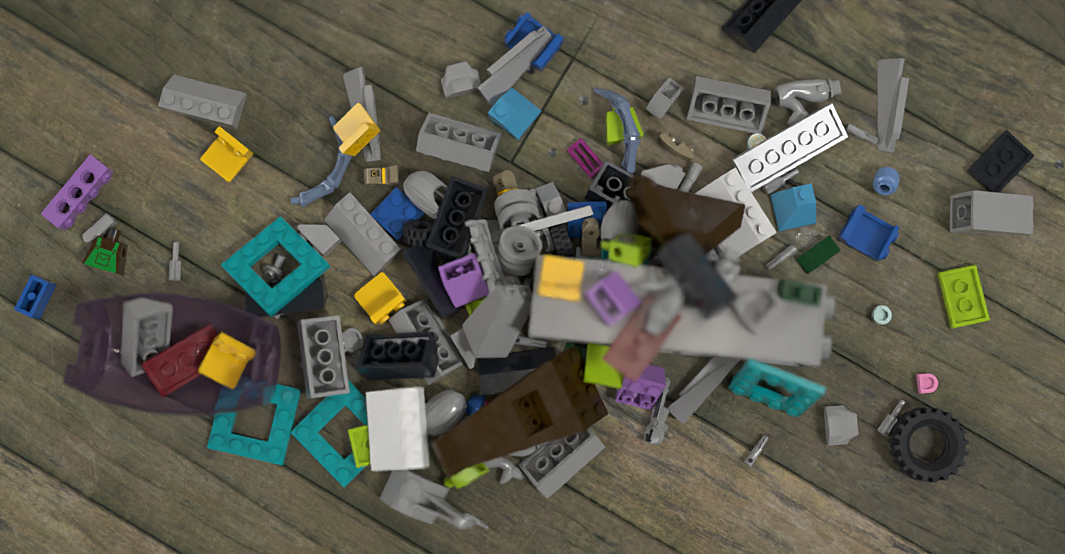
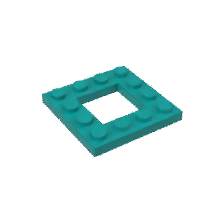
(278, 232)
(804, 392)
(308, 433)
(270, 451)

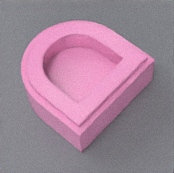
(926, 383)

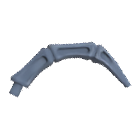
(630, 132)
(332, 181)

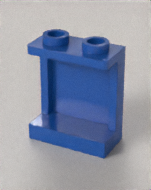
(525, 26)
(868, 234)

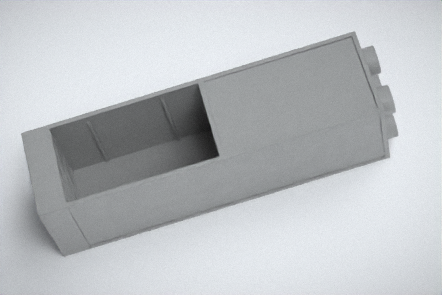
(789, 339)

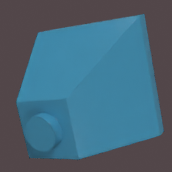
(513, 113)
(794, 207)

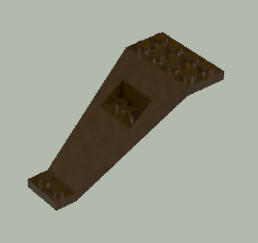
(553, 401)

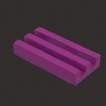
(580, 163)

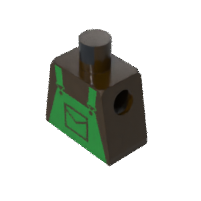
(107, 253)

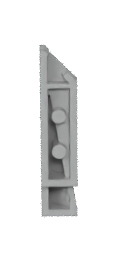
(513, 65)
(361, 93)
(891, 102)
(701, 386)

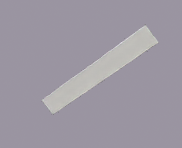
(550, 221)

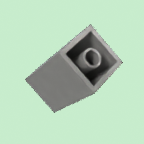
(991, 213)
(498, 321)

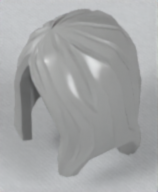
(422, 191)
(618, 220)
(444, 412)

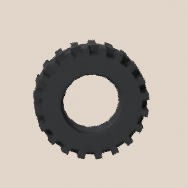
(953, 440)

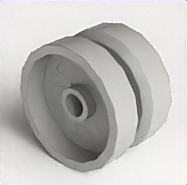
(516, 208)
(518, 250)

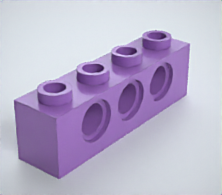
(67, 195)

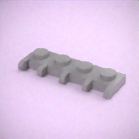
(487, 253)

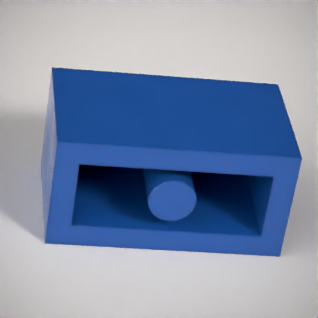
(35, 297)

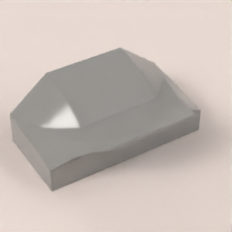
(460, 80)
(839, 425)

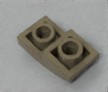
(682, 150)

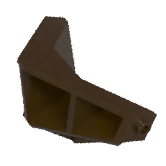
(671, 213)

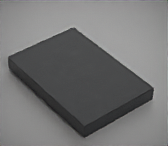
(1000, 162)

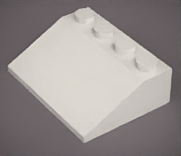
(754, 225)
(397, 429)

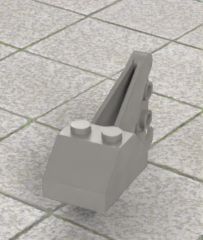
(423, 498)

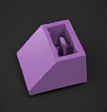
(464, 280)
(612, 298)
(645, 390)

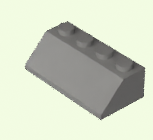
(202, 101)
(729, 105)
(458, 142)
(362, 234)
(423, 318)
(144, 332)
(323, 357)
(560, 460)

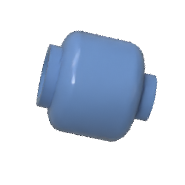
(886, 181)

